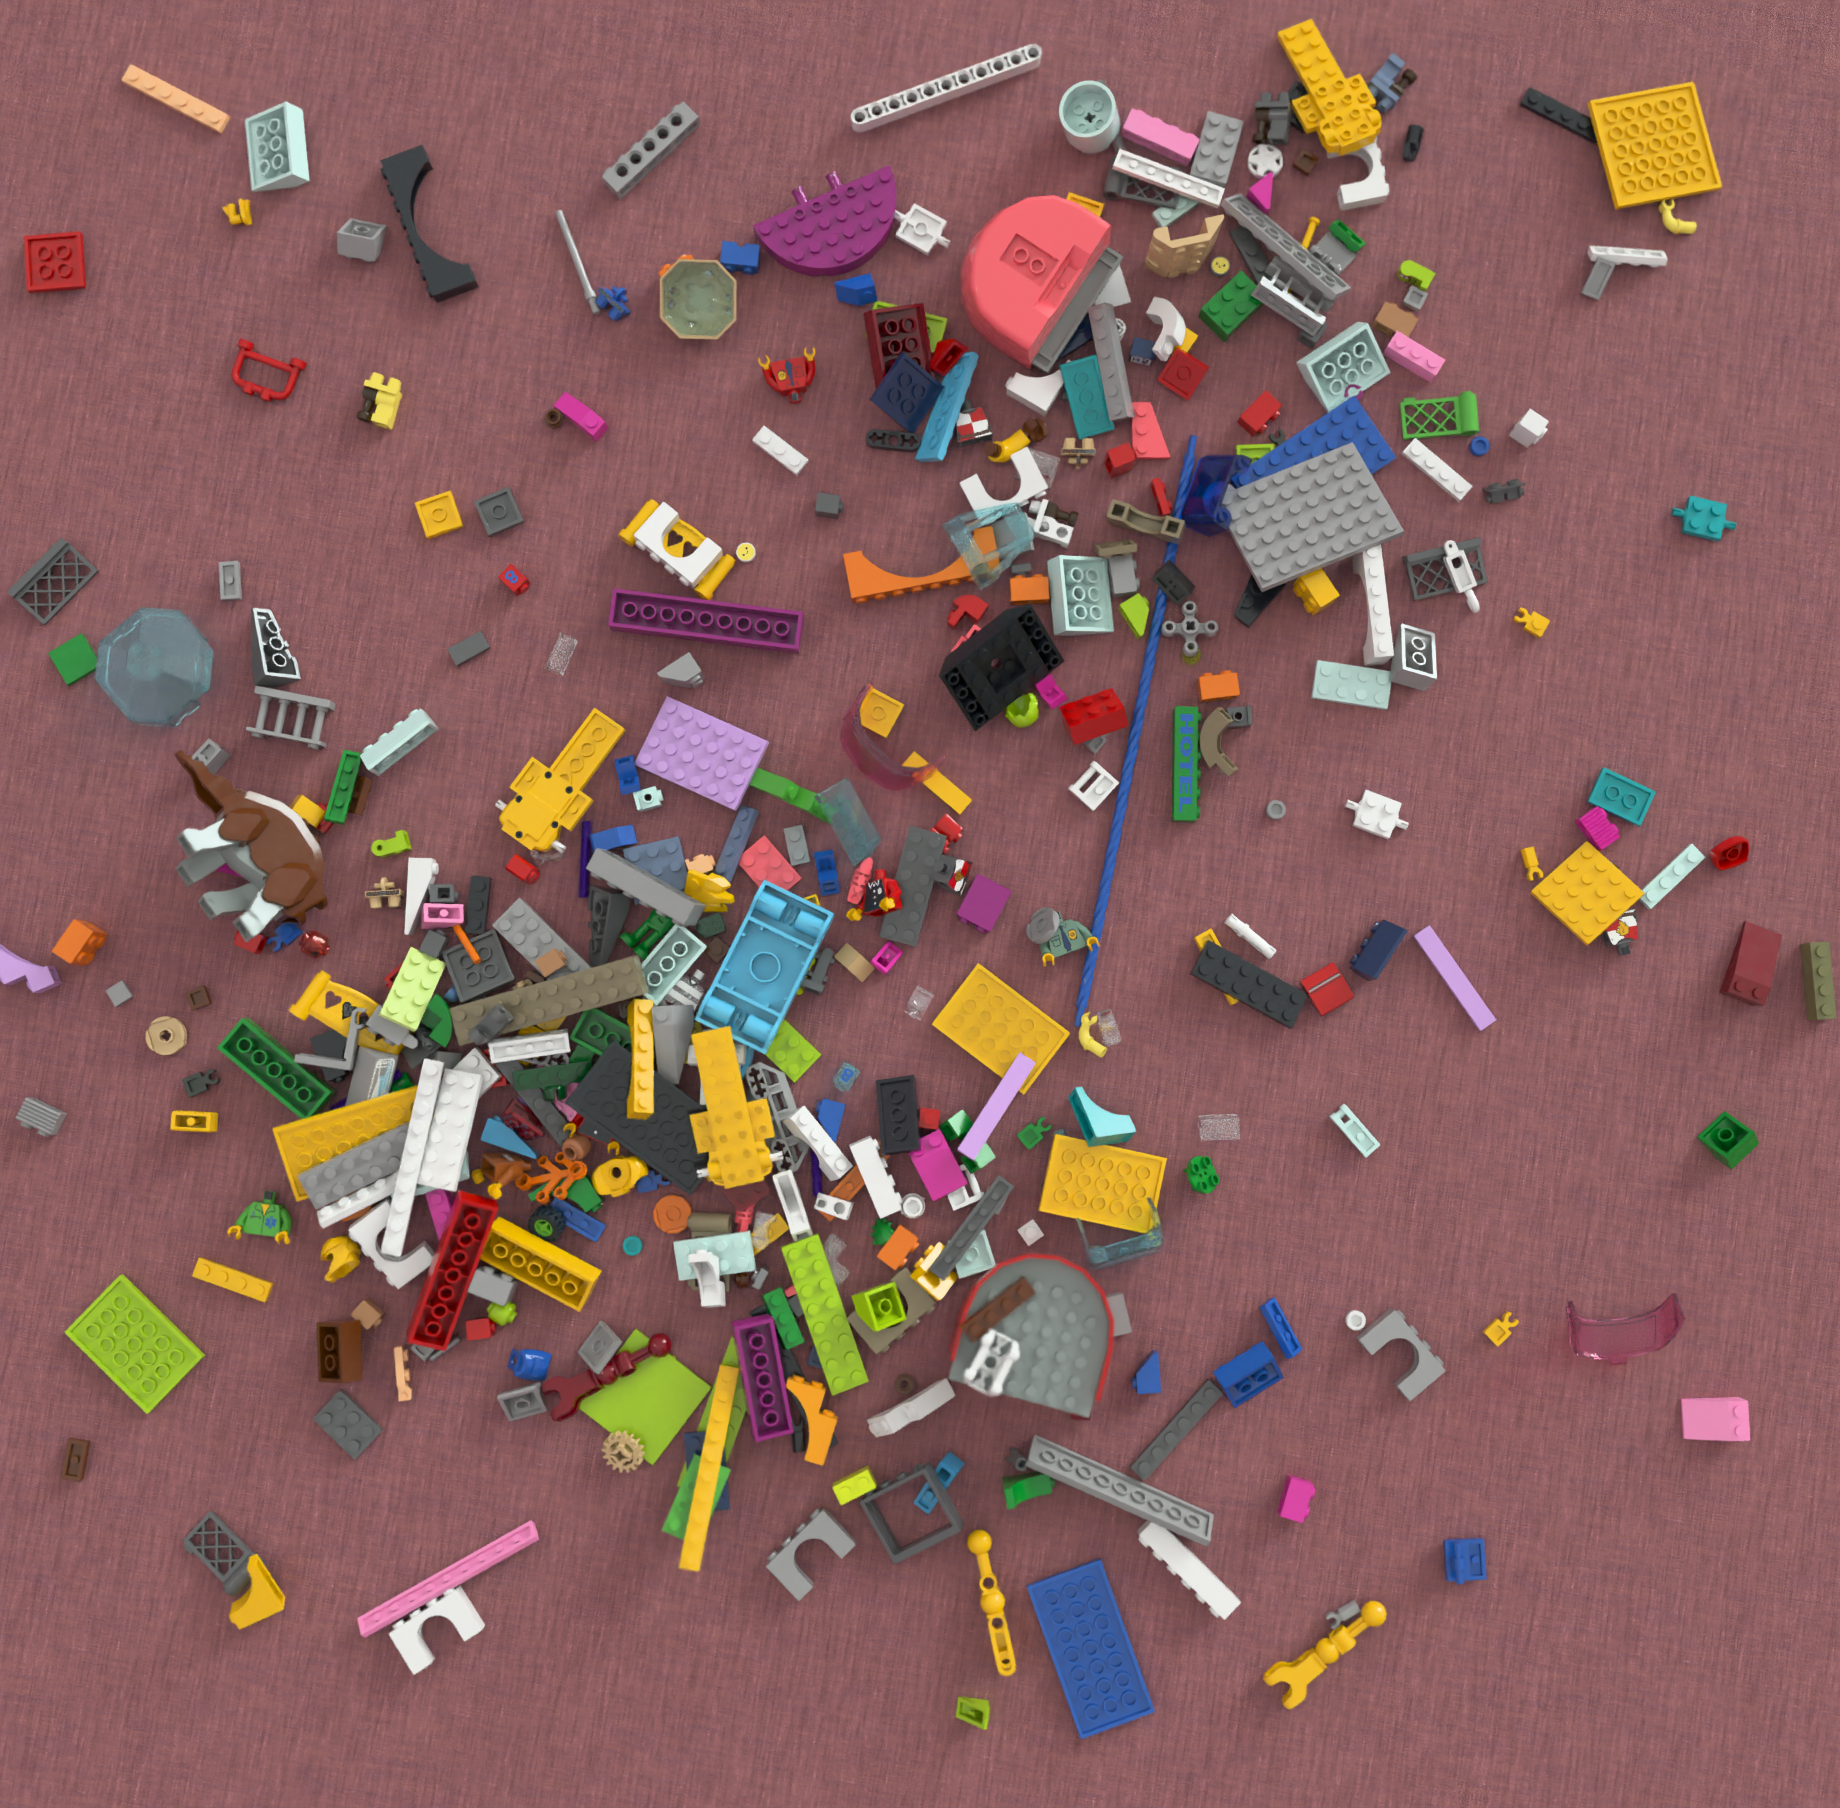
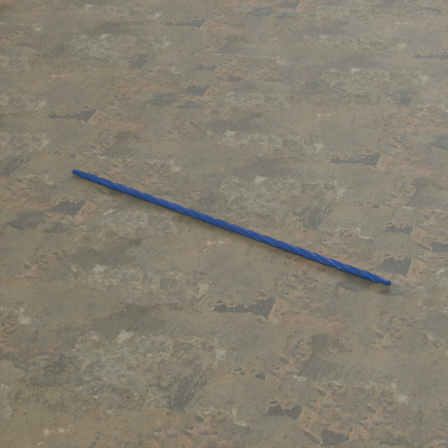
(1132, 748)

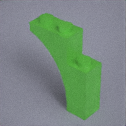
(787, 792)

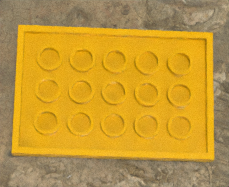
(998, 1024)
(1101, 1184)

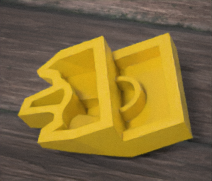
(709, 890)

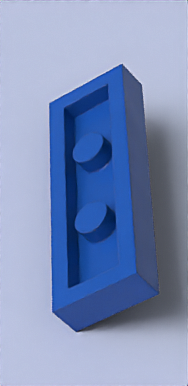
(579, 1220)
(1280, 1328)

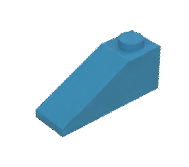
(502, 1136)
(947, 1472)

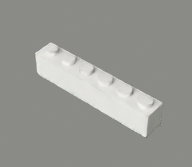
(1189, 1568)

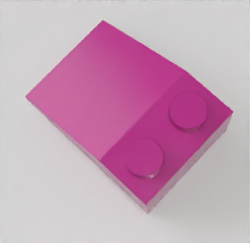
(937, 1166)

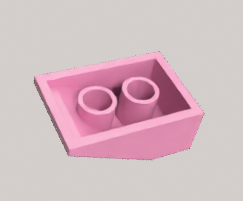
(1715, 1419)

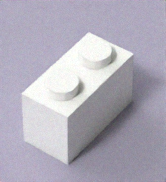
(1529, 428)

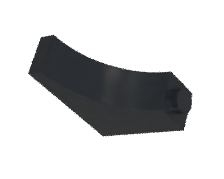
(333, 1045)

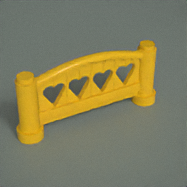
(690, 534)
(313, 1003)

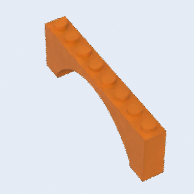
(871, 582)

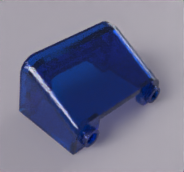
(1207, 490)

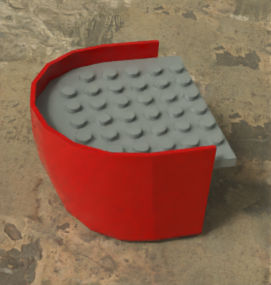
(1060, 1333)

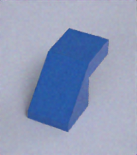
(627, 775)
(613, 838)
(827, 872)

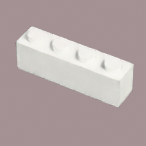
(875, 1177)

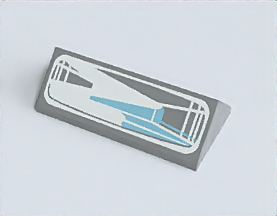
(371, 1075)

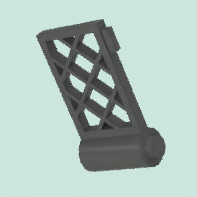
(1117, 184)
(238, 1576)

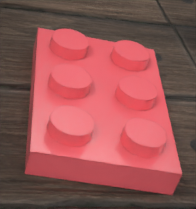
(766, 863)

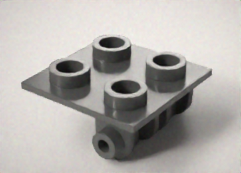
(425, 1047)

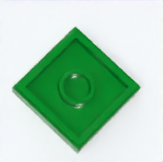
(74, 659)

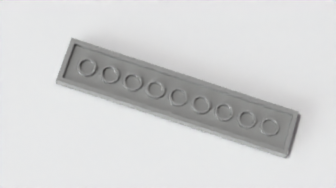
(1120, 1490)

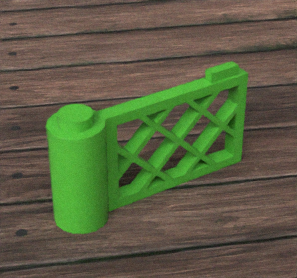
(1464, 413)

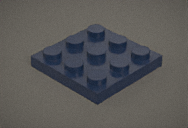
(906, 393)

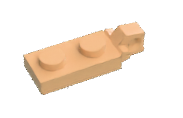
(402, 1374)

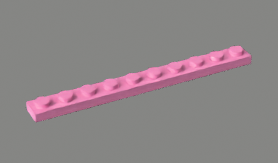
(447, 1578)

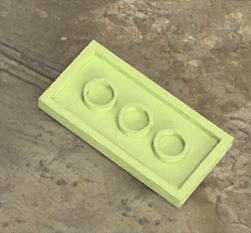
(412, 989)

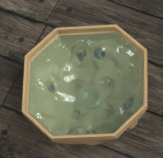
(698, 299)

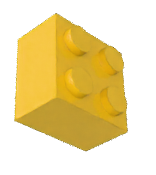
(1315, 591)

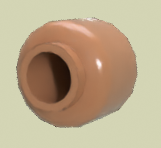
(576, 1147)

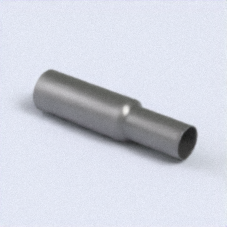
(452, 1343)

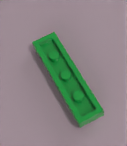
(343, 787)

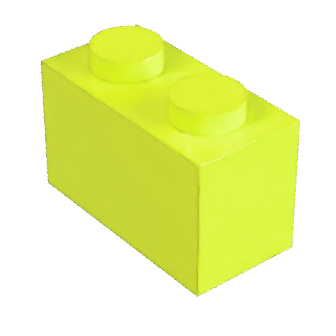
(854, 1485)

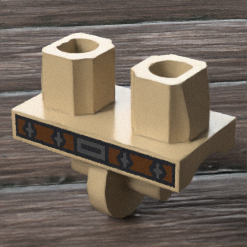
(393, 896)

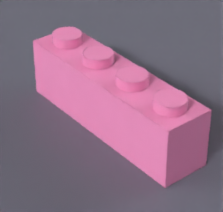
(1160, 137)

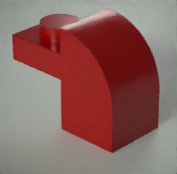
(968, 606)

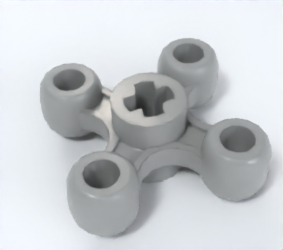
(1189, 635)

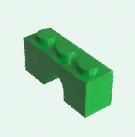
(958, 1127)
(784, 1321)

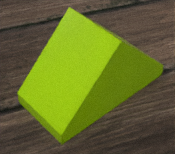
(973, 1711)

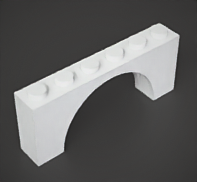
(1379, 643)

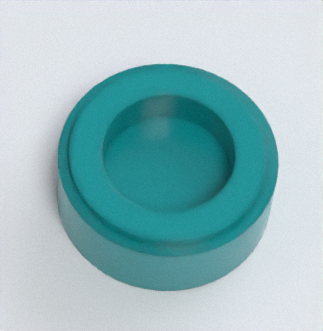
(632, 1245)

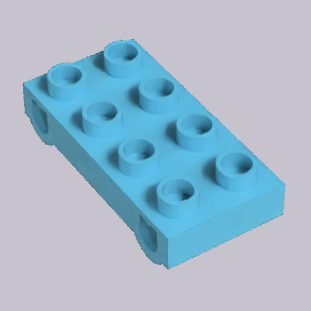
(765, 966)

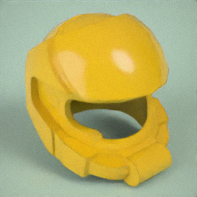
(343, 1254)

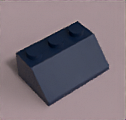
(1377, 949)

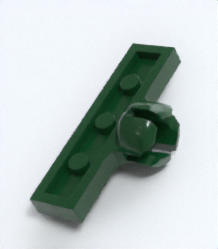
(551, 1078)

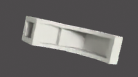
(707, 1272)

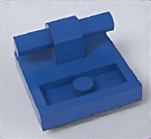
(1464, 1559)

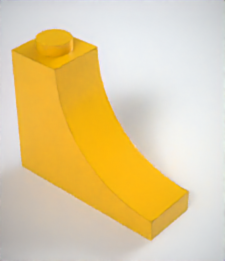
(261, 1599)

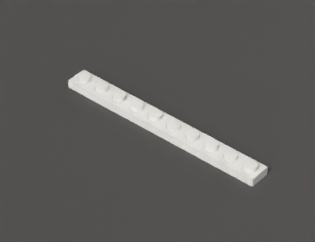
(412, 1157)

